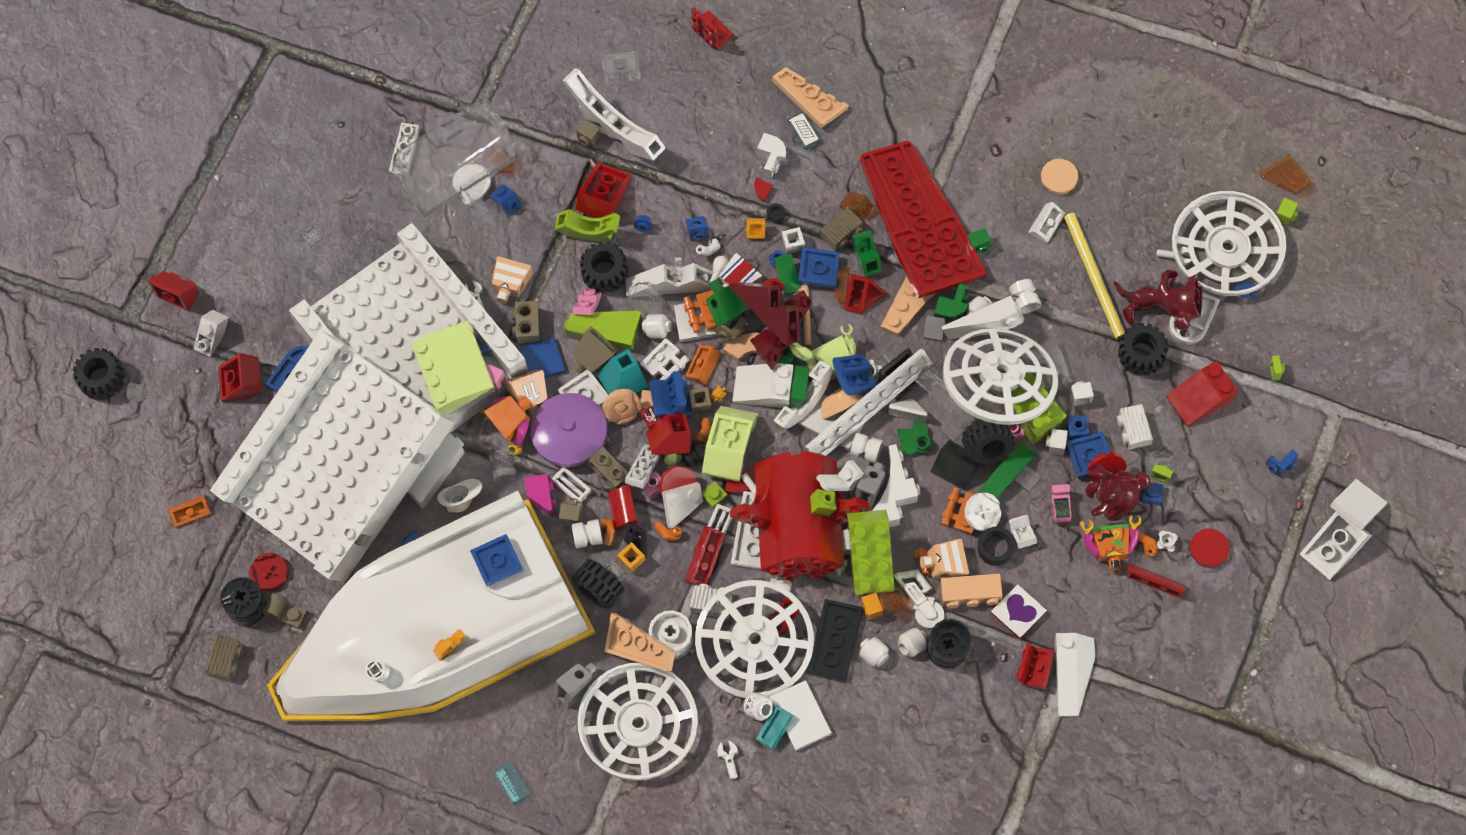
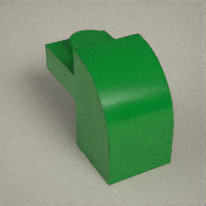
(866, 253)
(952, 309)

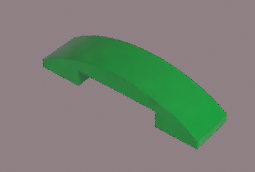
(1008, 470)

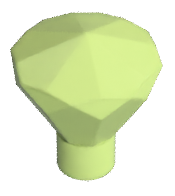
(672, 459)

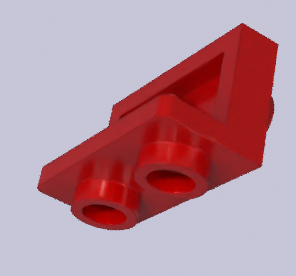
(1035, 667)

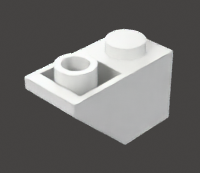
(210, 332)

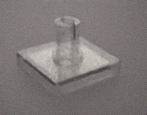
(1063, 367)

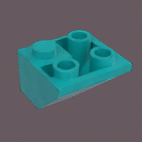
(622, 373)

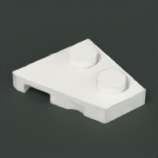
(681, 502)

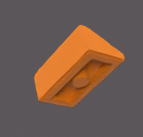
(703, 364)
(189, 511)

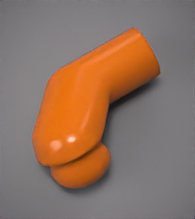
(1149, 544)
(918, 553)

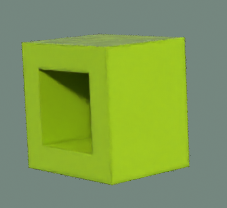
(1287, 211)
(823, 502)

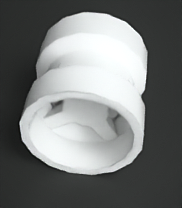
(378, 674)

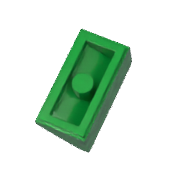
(787, 273)
(799, 385)

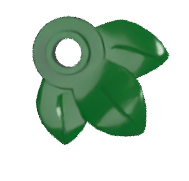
(913, 437)

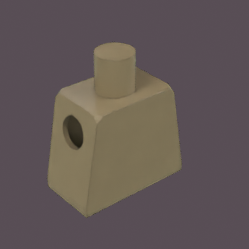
(592, 351)

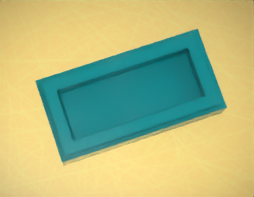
(775, 727)

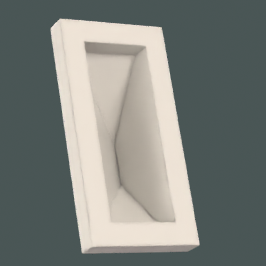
(909, 410)

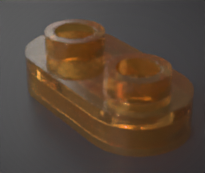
(843, 278)

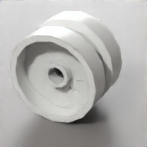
(676, 624)

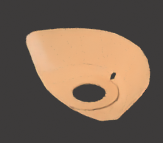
(838, 402)

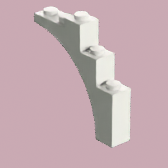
(597, 109)
(899, 492)

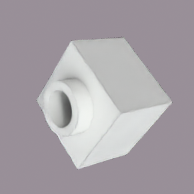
(790, 236)
(1081, 393)
(1056, 442)

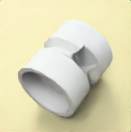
(1024, 294)
(866, 448)
(587, 533)

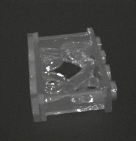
(932, 381)

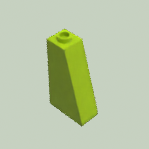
(616, 326)

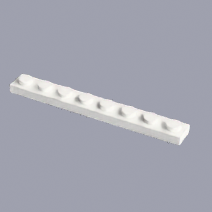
(869, 404)

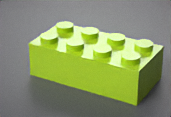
(1042, 425)
(870, 552)

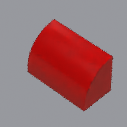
(622, 507)

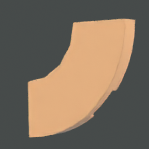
(740, 346)

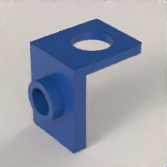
(697, 231)

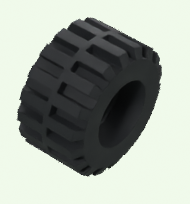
(599, 254)
(1148, 336)
(92, 361)
(987, 442)
(598, 584)

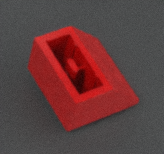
(669, 435)

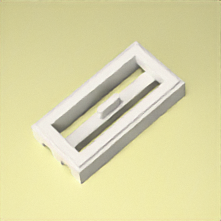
(583, 496)
(719, 507)

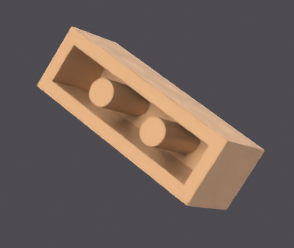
(971, 590)

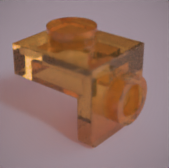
(857, 203)

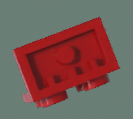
(712, 30)

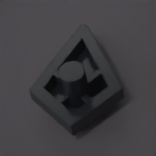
(637, 537)

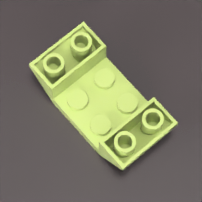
(728, 443)

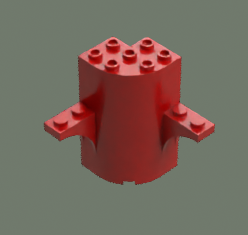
(789, 534)

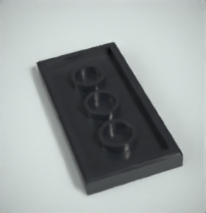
(835, 640)

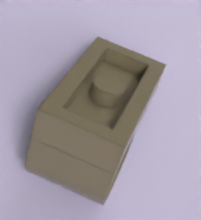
(284, 612)

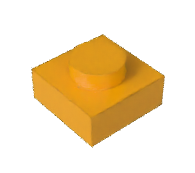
(755, 228)

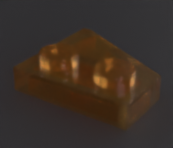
(1287, 175)

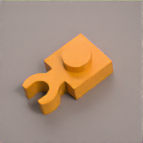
(445, 647)

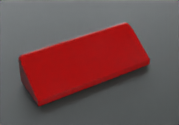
(704, 556)
(1155, 580)

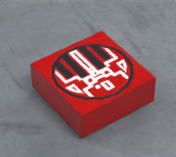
(649, 417)

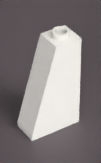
(436, 470)

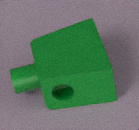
(724, 303)

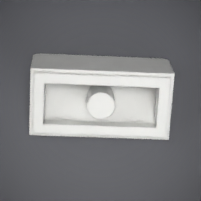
(1047, 222)

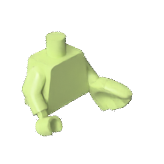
(835, 348)

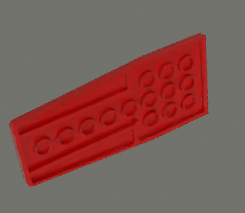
(920, 221)

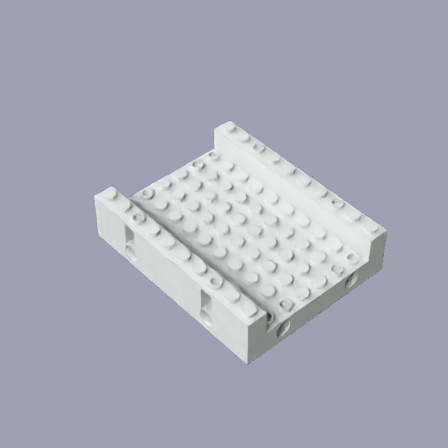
(399, 302)
(332, 456)

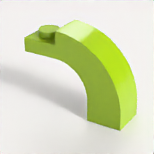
(587, 228)

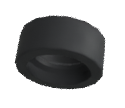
(994, 560)

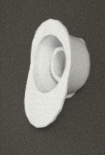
(459, 496)

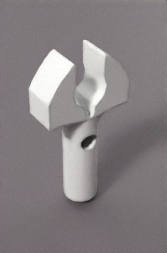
(1169, 254)
(478, 289)
(751, 485)
(729, 758)

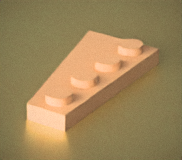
(635, 644)

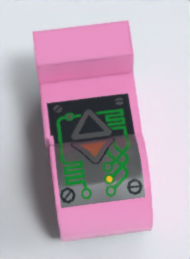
(1061, 503)

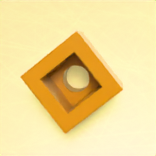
(629, 552)
(872, 606)

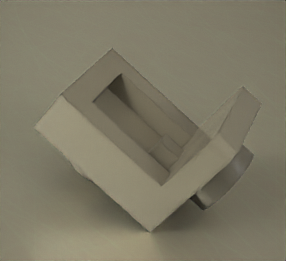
(735, 330)

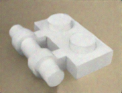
(661, 357)

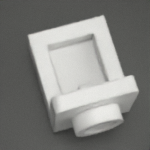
(1022, 531)

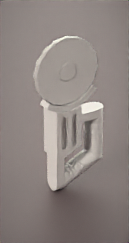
(926, 609)

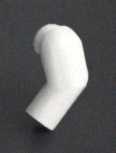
(713, 247)

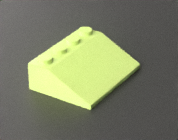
(452, 367)

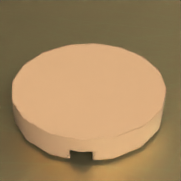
(1059, 176)
(621, 406)

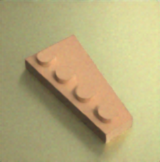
(808, 97)
(903, 309)

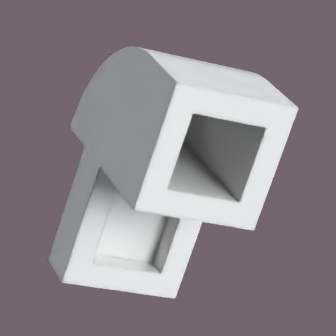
(773, 151)

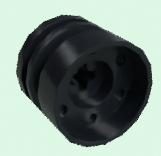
(250, 609)
(950, 633)

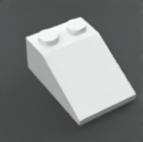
(763, 386)
(1334, 545)

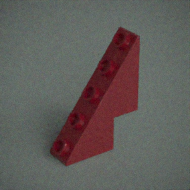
(766, 304)
(768, 343)

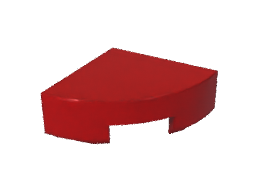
(762, 189)

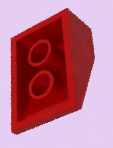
(602, 191)
(1202, 394)

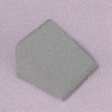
(933, 328)

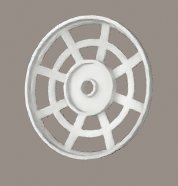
(1229, 234)
(999, 381)
(740, 638)
(634, 710)

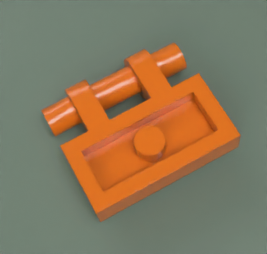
(690, 307)
(961, 523)

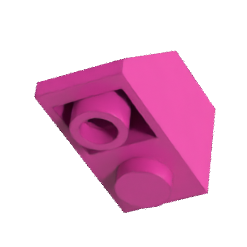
(539, 493)

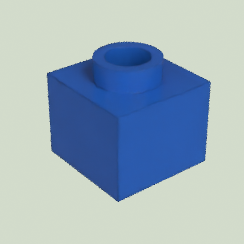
(1073, 431)

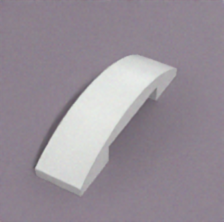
(821, 377)

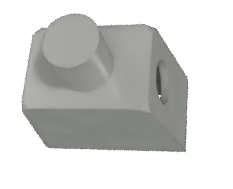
(871, 484)
(574, 683)

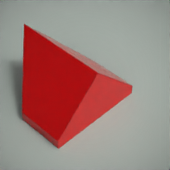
(862, 294)

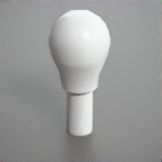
(718, 265)

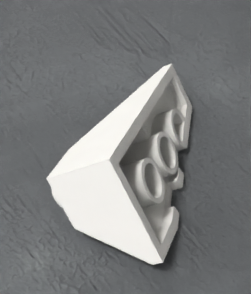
(998, 315)
(1073, 668)

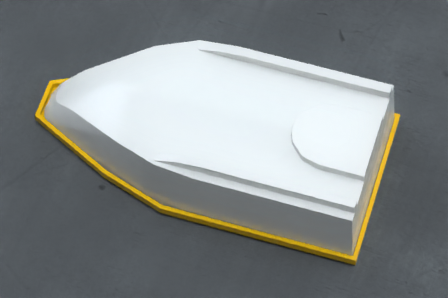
(424, 595)

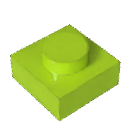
(1276, 367)
(1161, 473)
(714, 494)

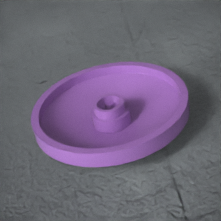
(568, 429)

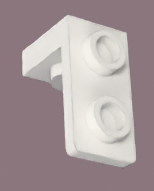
(844, 481)

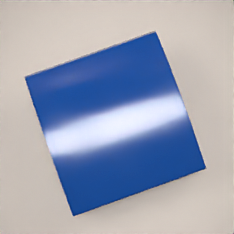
(854, 374)

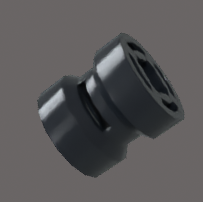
(696, 454)

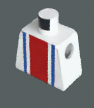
(739, 271)

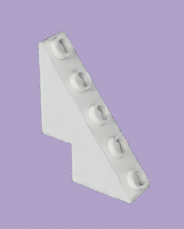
(693, 279)

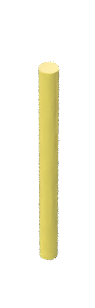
(1095, 275)

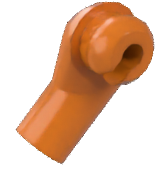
(703, 434)
(610, 531)
(668, 534)

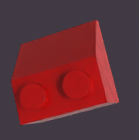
(174, 290)
(239, 378)

